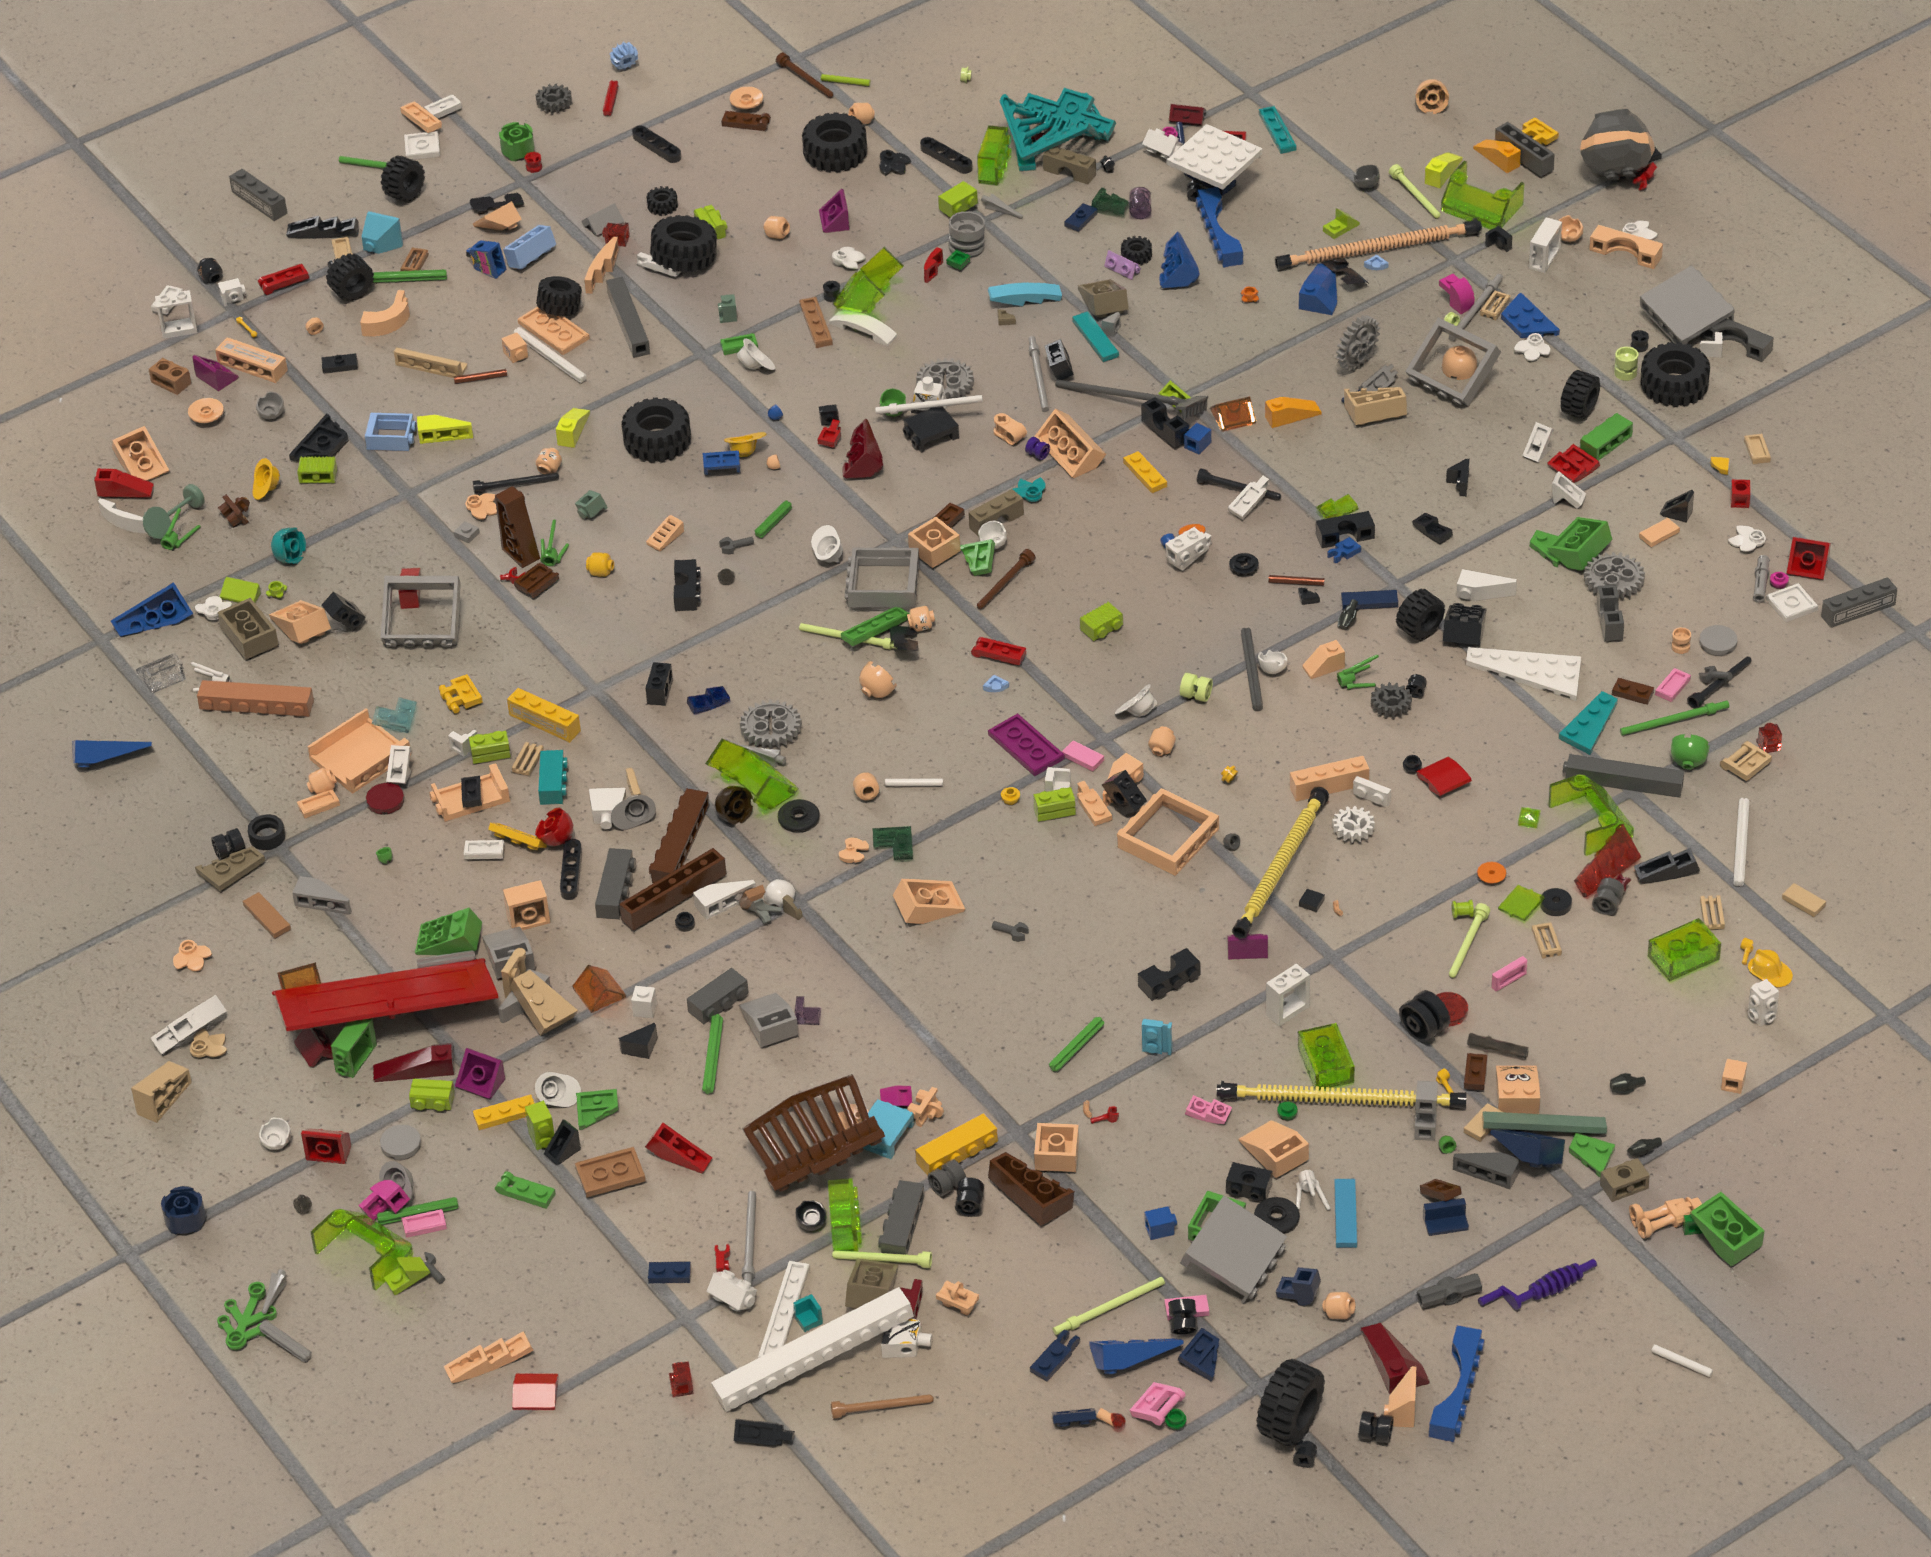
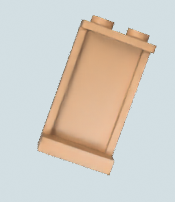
(449, 799)

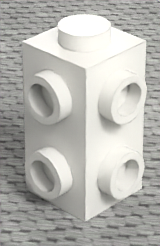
(1159, 142)
(1186, 546)
(1763, 1003)
(732, 1290)

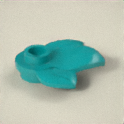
(1030, 491)

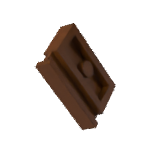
(536, 580)

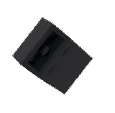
(1464, 624)

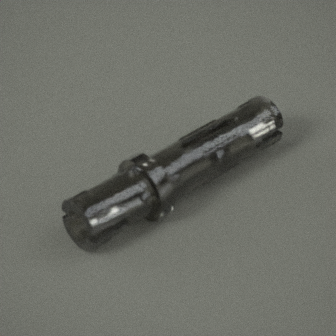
(1503, 1047)

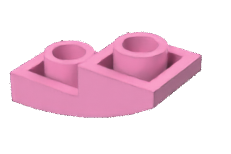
(1209, 1112)

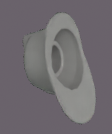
(633, 812)
(399, 1174)

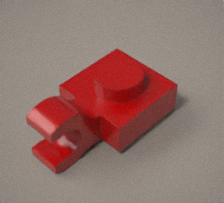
(1645, 175)
(830, 435)
(721, 1256)

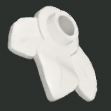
(1640, 229)
(848, 257)
(1532, 347)
(1748, 538)
(211, 607)

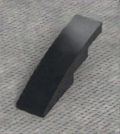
(316, 228)

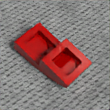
(932, 263)

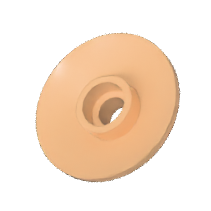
(746, 97)
(205, 410)

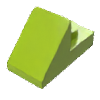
(1340, 225)
(410, 1272)

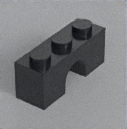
(1155, 416)
(1356, 524)
(686, 585)
(1157, 983)

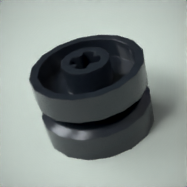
(1424, 1016)

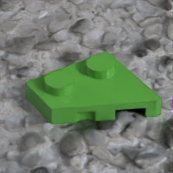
(1540, 542)
(979, 556)
(595, 1106)
(1592, 1152)

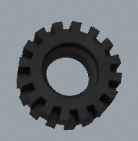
(662, 201)
(1137, 249)

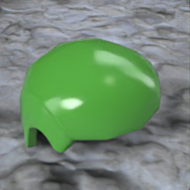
(892, 396)

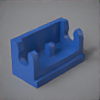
(721, 460)

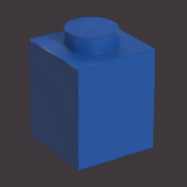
(1197, 438)
(1160, 1223)

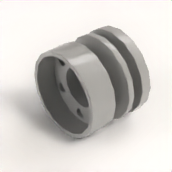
(966, 233)

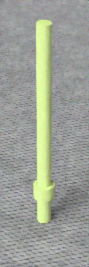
(886, 642)
(1074, 1322)

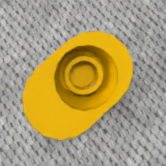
(745, 444)
(265, 478)
(1768, 966)

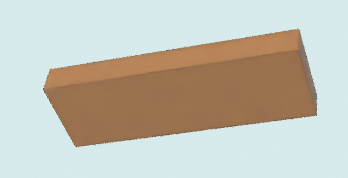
(266, 915)

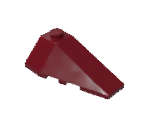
(864, 455)
(422, 1063)
(1391, 1357)

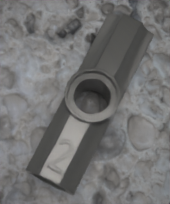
(1449, 1290)

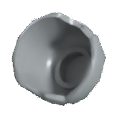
(270, 405)

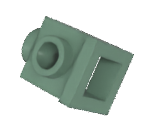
(727, 309)
(590, 504)

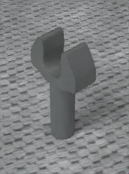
(729, 545)
(1711, 673)
(1013, 930)
(430, 1261)

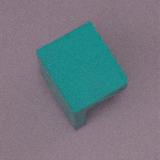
(808, 1313)

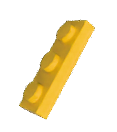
(1145, 472)
(516, 836)
(502, 1112)

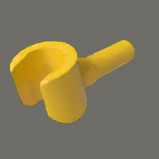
(1747, 945)
(1442, 1077)

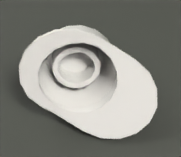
(752, 357)
(827, 544)
(1140, 704)
(557, 1089)

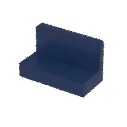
(1445, 1217)

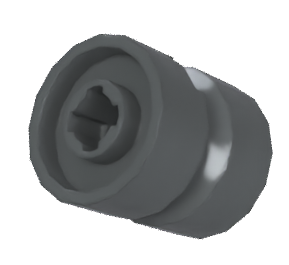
(1608, 896)
(947, 1178)

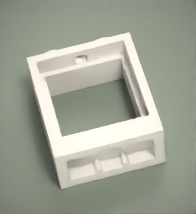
(1546, 245)
(177, 327)
(1281, 1009)

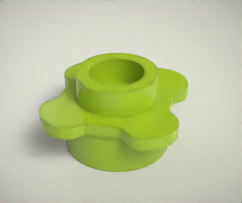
(276, 589)

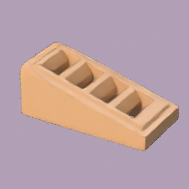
(672, 524)

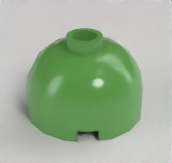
(1689, 751)

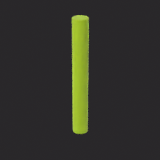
(848, 80)

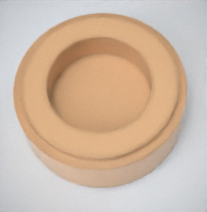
(314, 326)

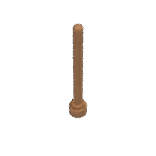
(840, 1409)

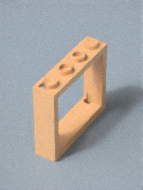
(1156, 857)

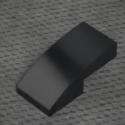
(1431, 528)

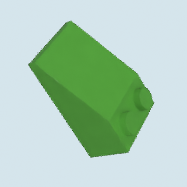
(1728, 1228)

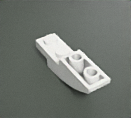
(188, 1024)

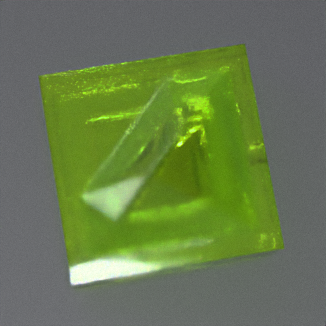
(1529, 817)

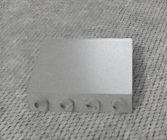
(1685, 305)
(1236, 1247)

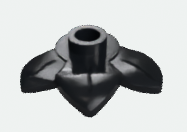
(893, 161)

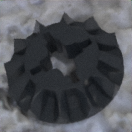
(1240, 559)

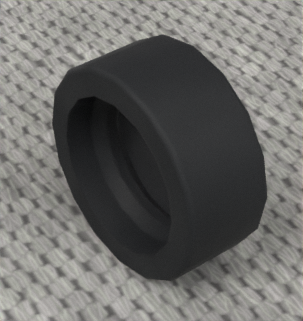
(266, 842)

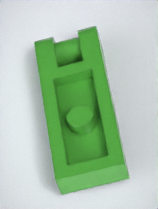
(525, 1190)

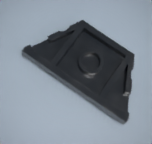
(321, 441)

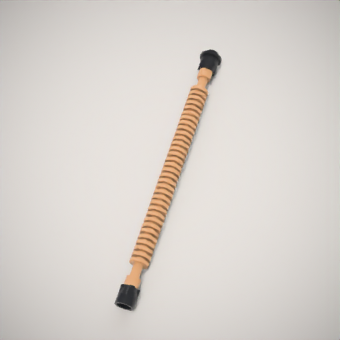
(1377, 244)

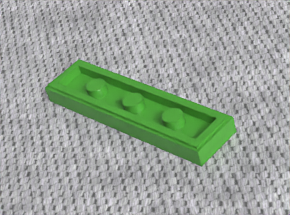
(874, 626)

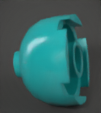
(288, 545)

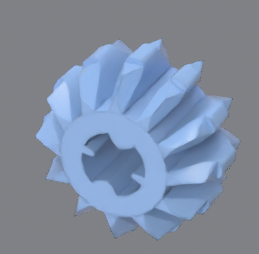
(624, 55)

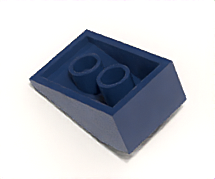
(1532, 1147)

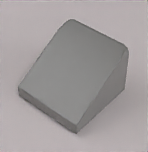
(1111, 324)

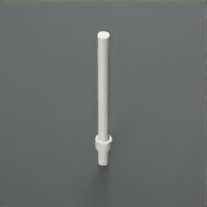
(894, 408)

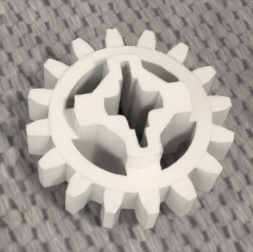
(1353, 824)

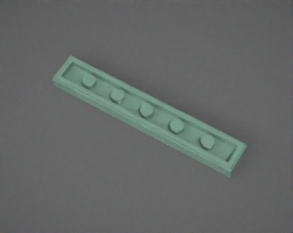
(1544, 1122)

